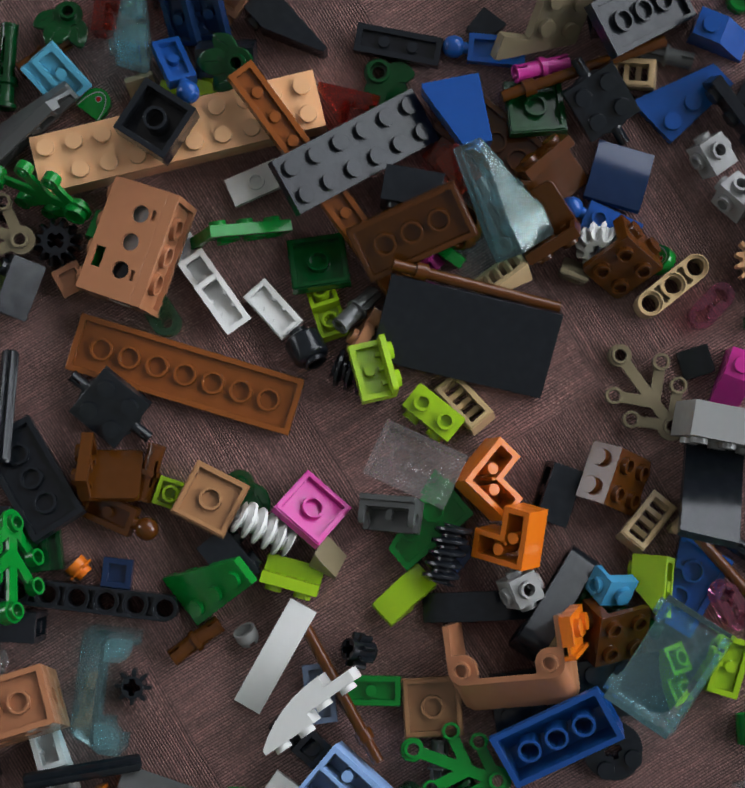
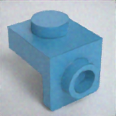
(610, 589)

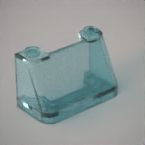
(99, 648)
(669, 667)

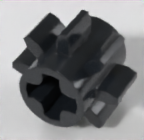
(359, 650)
(139, 680)

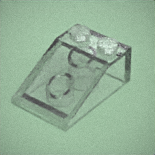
(415, 464)

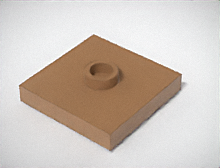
(210, 499)
(429, 705)

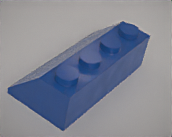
(558, 736)

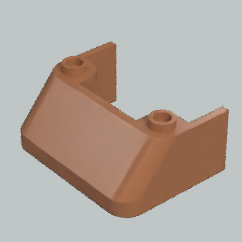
(550, 684)

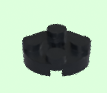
(624, 764)

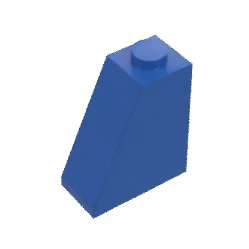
(459, 107)

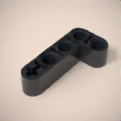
(559, 593)

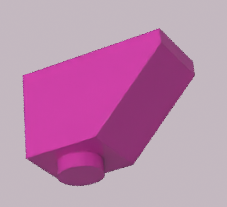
(730, 380)

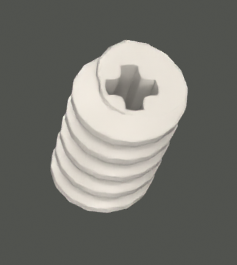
(263, 527)

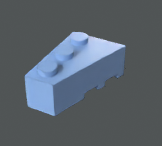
(343, 769)

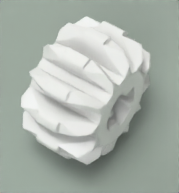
(594, 240)

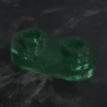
(166, 312)

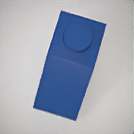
(717, 34)

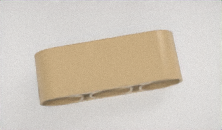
(680, 276)

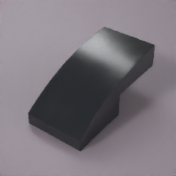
(310, 748)

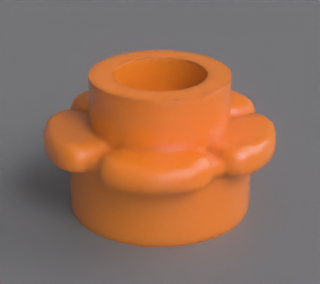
(78, 568)

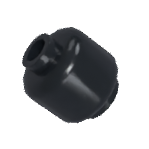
(306, 348)

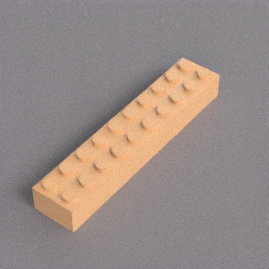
(95, 153)

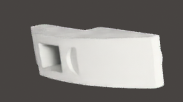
(301, 712)

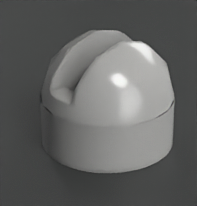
(246, 634)

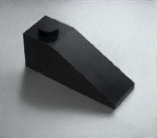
(283, 24)

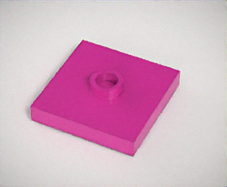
(311, 509)

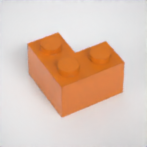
(483, 477)
(515, 542)

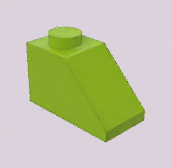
(654, 576)

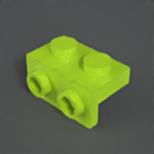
(374, 370)
(433, 413)
(291, 575)
(730, 672)

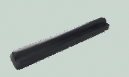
(8, 386)
(82, 771)

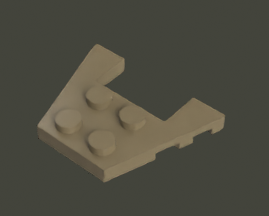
(550, 26)

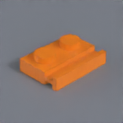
(573, 627)

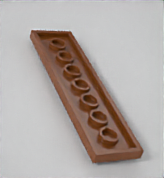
(187, 374)

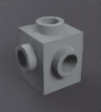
(711, 154)
(731, 196)
(521, 589)

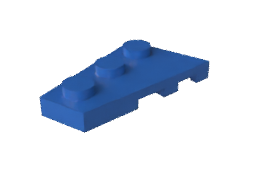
(678, 104)
(694, 575)

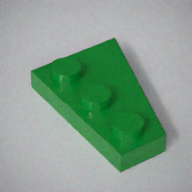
(250, 231)
(412, 548)
(210, 587)

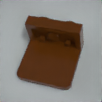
(552, 163)
(562, 219)
(625, 261)
(106, 473)
(614, 477)
(615, 634)

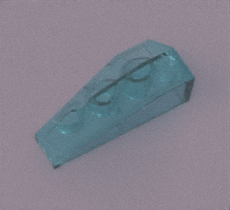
(132, 36)
(504, 208)

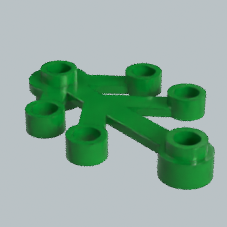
(37, 194)
(12, 531)
(461, 766)

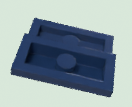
(195, 19)
(618, 176)

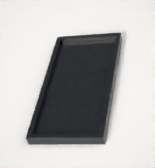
(469, 335)

